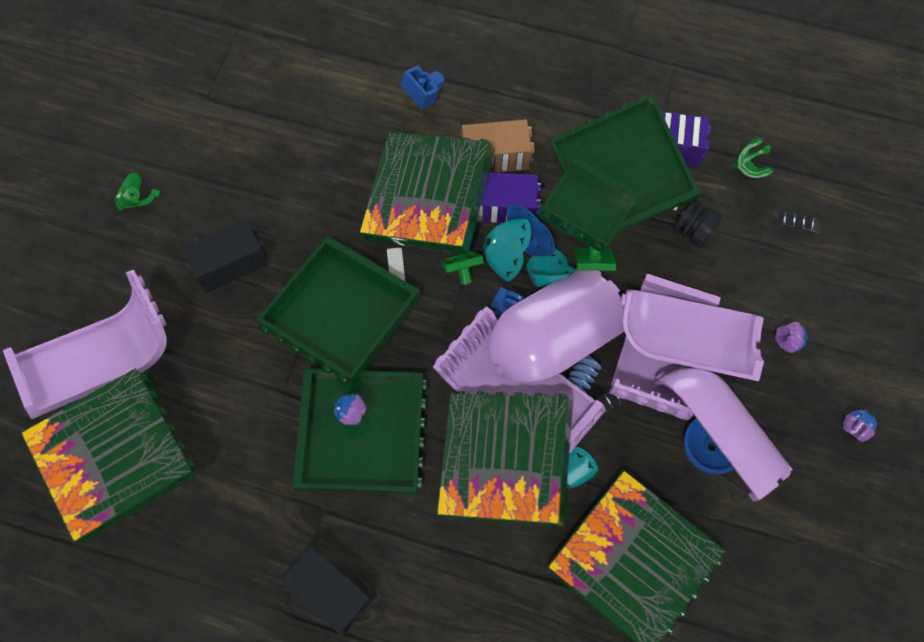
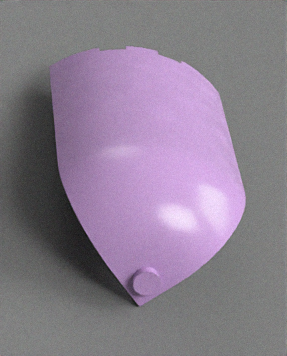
(556, 327)
(693, 334)
(729, 427)

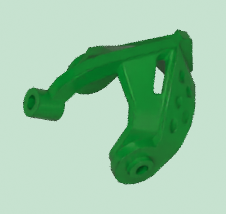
(744, 160)
(129, 193)

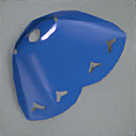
(540, 238)

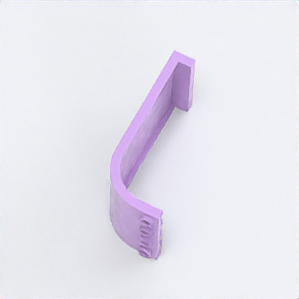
(90, 356)
(470, 368)
(637, 372)

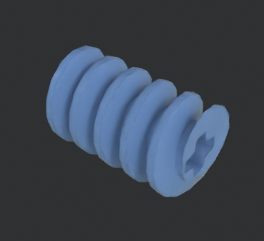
(582, 373)

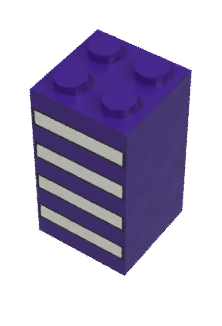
(690, 135)
(508, 190)

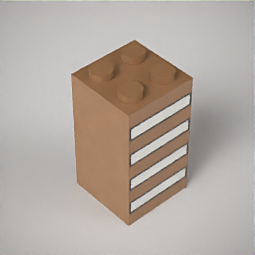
(510, 143)

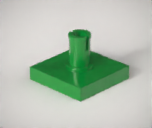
(594, 260)
(462, 263)

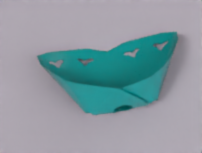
(506, 247)
(545, 269)
(579, 468)

